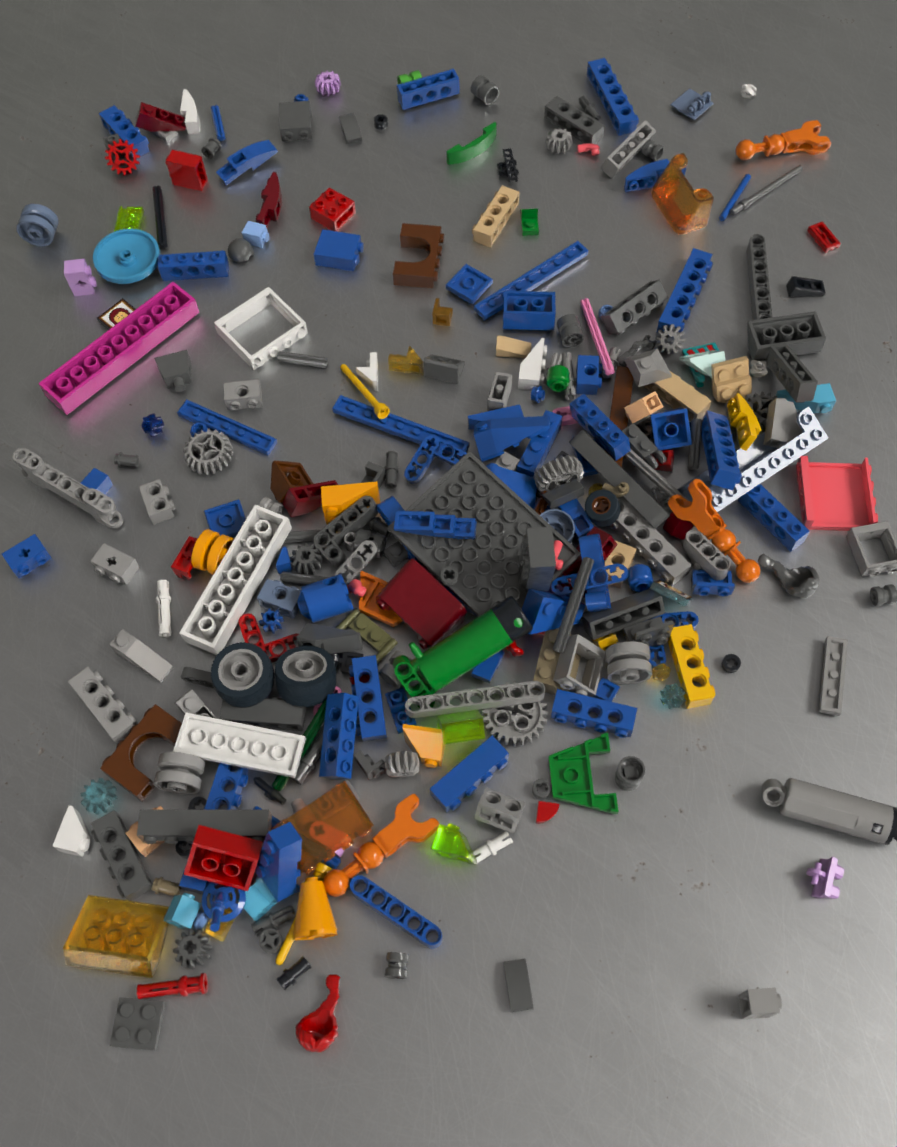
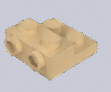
(731, 378)

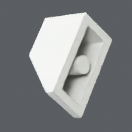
(72, 834)

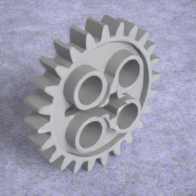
(509, 729)

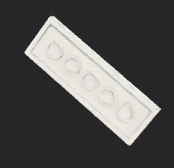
(240, 745)

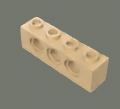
(495, 216)

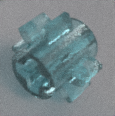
(672, 696)

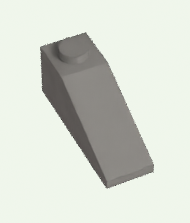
(140, 655)

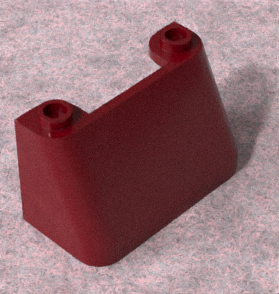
(422, 604)

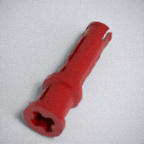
(184, 989)

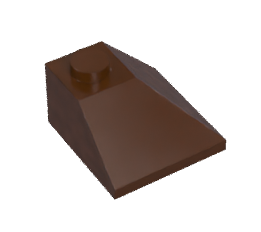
(286, 476)

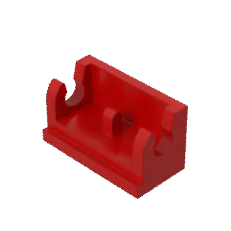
(183, 563)

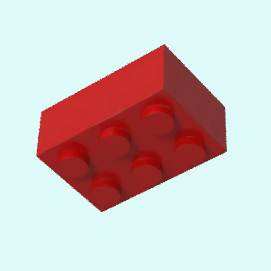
(223, 858)

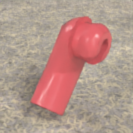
(594, 148)
(557, 548)
(356, 587)

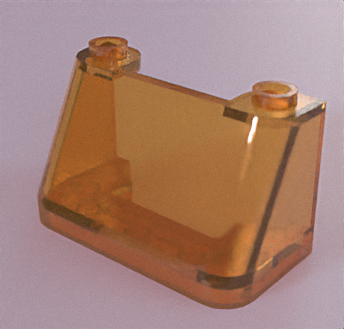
(678, 201)

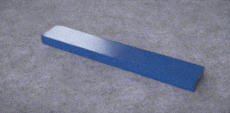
(230, 428)

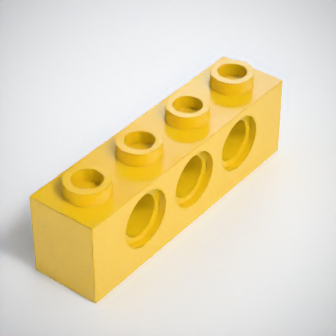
(694, 695)

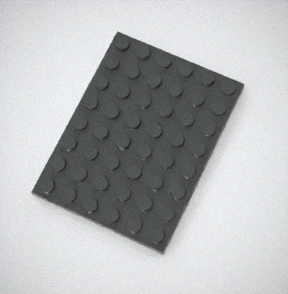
(489, 563)

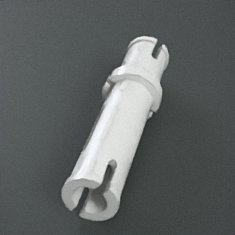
(163, 601)

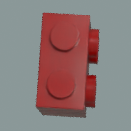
(186, 170)
(332, 209)

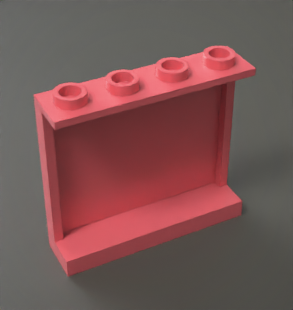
(835, 495)

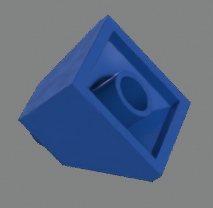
(671, 428)

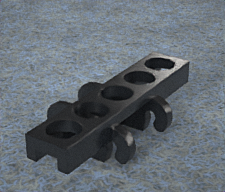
(505, 166)

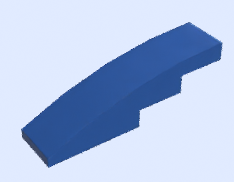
(435, 525)

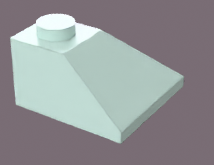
(702, 361)

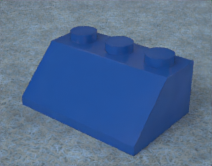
(529, 310)

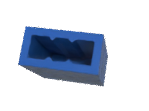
(338, 250)

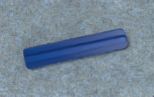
(218, 123)

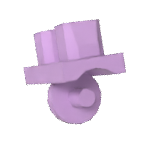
(823, 876)

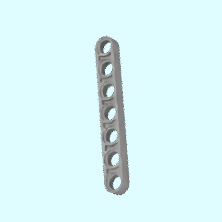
(465, 695)

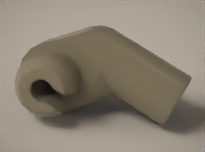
(619, 490)

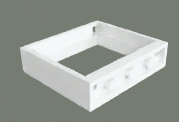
(248, 310)

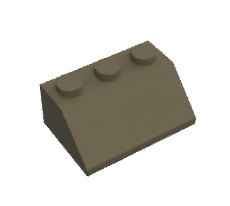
(548, 662)

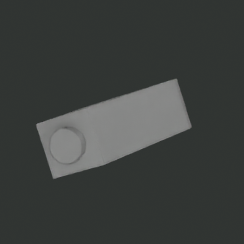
(781, 423)

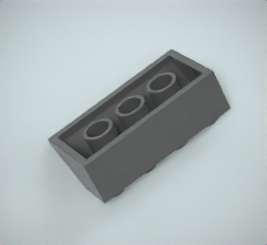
(799, 331)

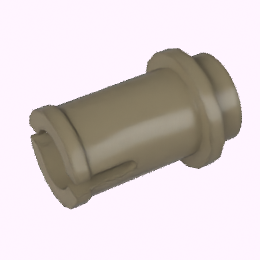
(165, 887)

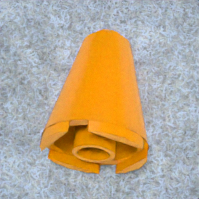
(313, 912)

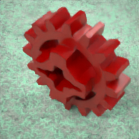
(117, 163)

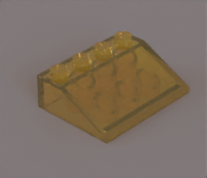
(117, 936)

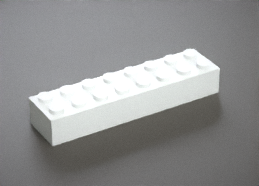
(236, 580)

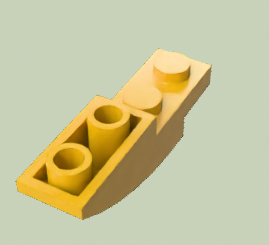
(744, 420)

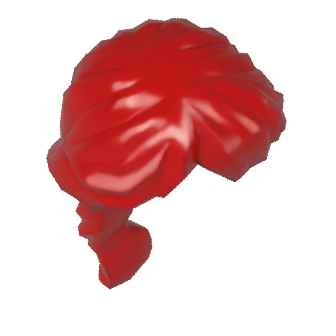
(320, 1027)

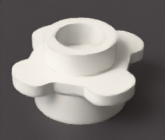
(748, 91)
(758, 372)

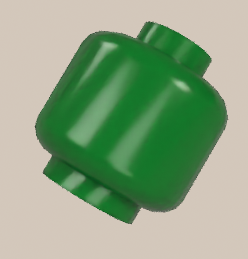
(558, 378)

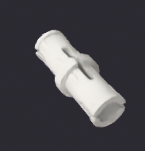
(492, 846)

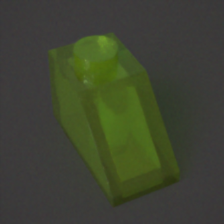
(453, 844)

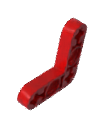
(256, 632)

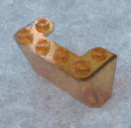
(328, 825)

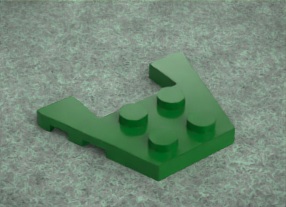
(573, 778)

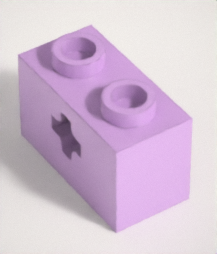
(79, 277)

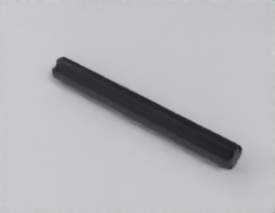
(159, 217)

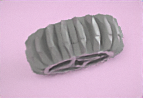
(210, 457)
(558, 473)

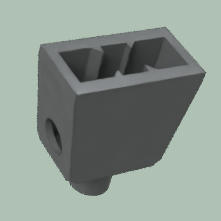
(175, 369)

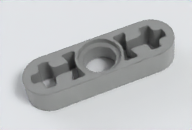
(362, 549)

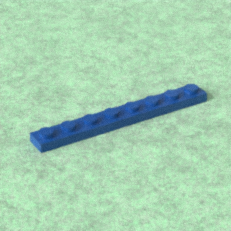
(532, 278)
(394, 424)

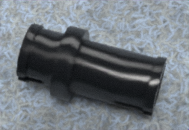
(293, 973)

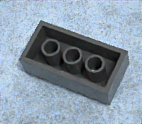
(537, 559)

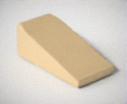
(512, 347)

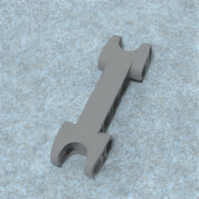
(87, 499)

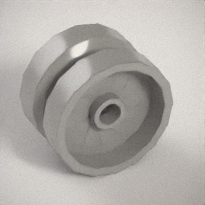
(628, 662)
(179, 773)

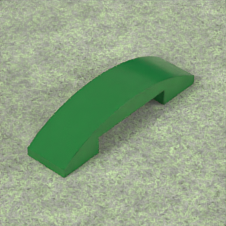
(462, 154)

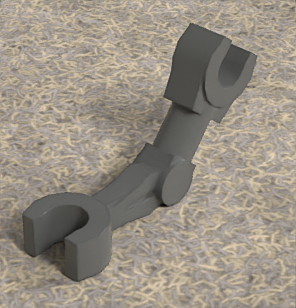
(637, 346)

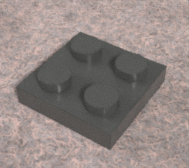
(137, 1024)

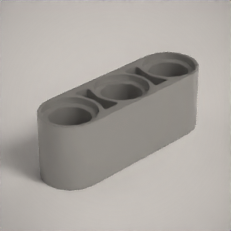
(704, 546)

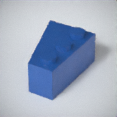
(547, 610)
(279, 861)

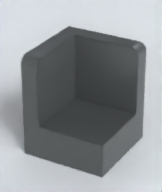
(374, 473)

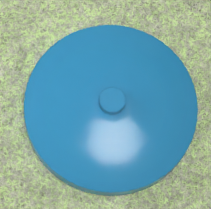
(126, 256)

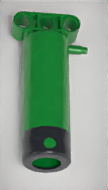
(462, 649)

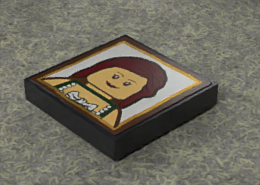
(115, 314)

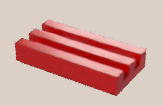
(821, 238)

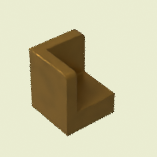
(441, 315)

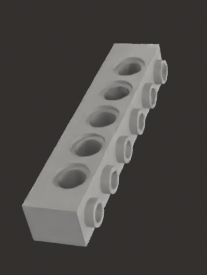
(678, 567)

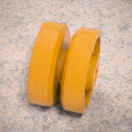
(210, 550)

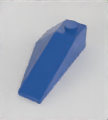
(498, 434)

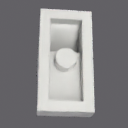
(369, 374)

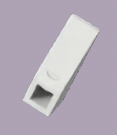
(531, 367)

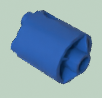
(324, 599)

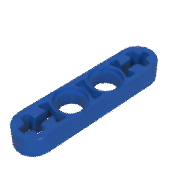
(591, 584)

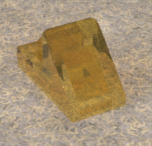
(410, 364)

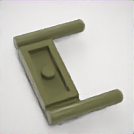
(370, 633)

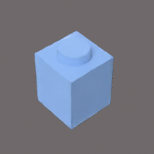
(255, 234)

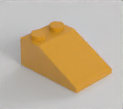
(340, 497)

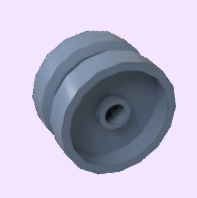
(37, 225)

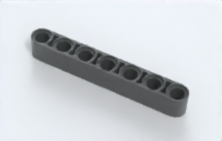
(758, 278)
(615, 475)

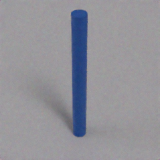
(734, 198)

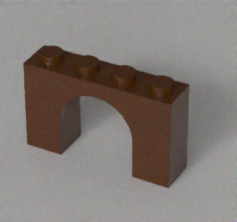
(424, 272)
(121, 764)

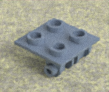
(692, 103)

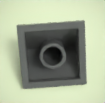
(443, 368)

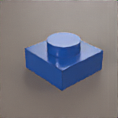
(606, 690)

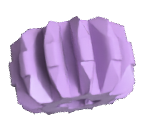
(327, 83)

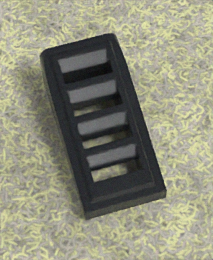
(799, 287)

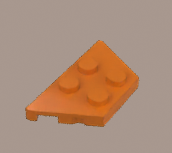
(368, 604)

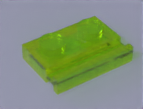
(129, 218)

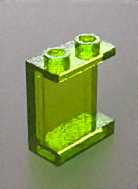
(461, 726)

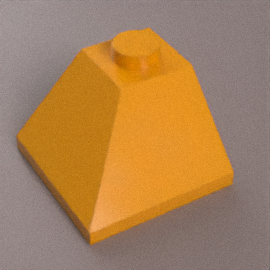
(426, 743)

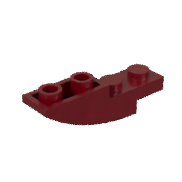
(271, 201)

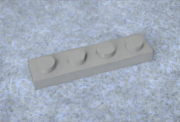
(833, 676)

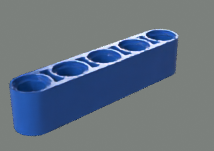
(388, 904)

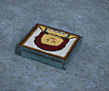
(671, 593)

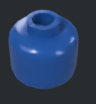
(639, 577)

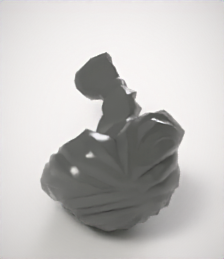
(797, 581)

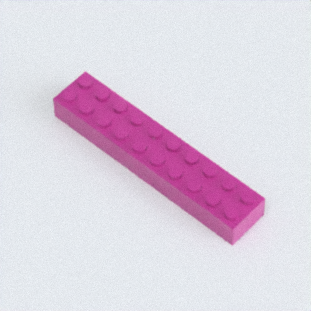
(119, 348)

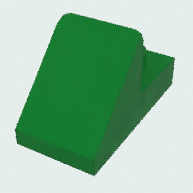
(529, 222)

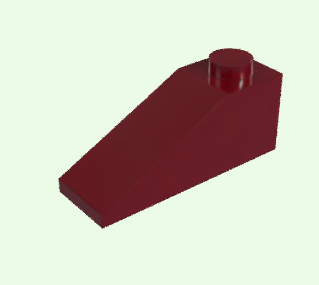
(305, 498)

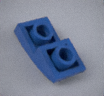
(396, 702)

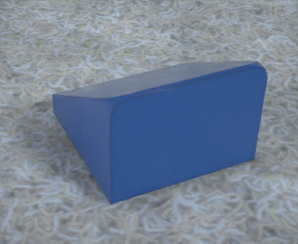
(283, 563)

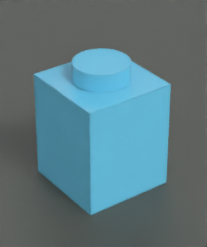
(182, 911)

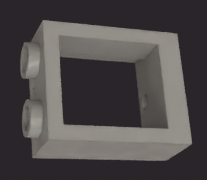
(872, 531)
(595, 659)

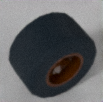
(599, 501)

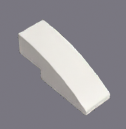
(189, 111)

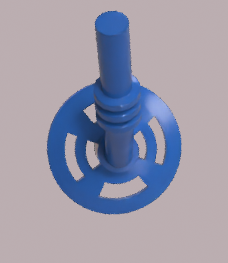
(222, 902)

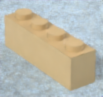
(681, 395)

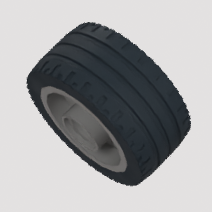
(242, 674)
(305, 676)

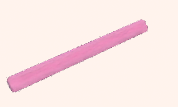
(597, 337)

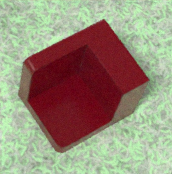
(677, 527)

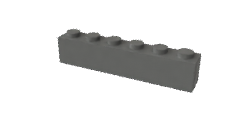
(182, 824)

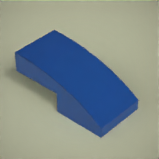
(486, 670)

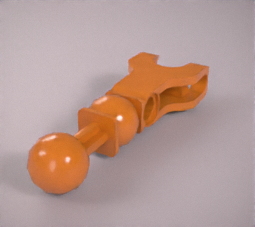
(792, 141)
(712, 526)
(385, 843)

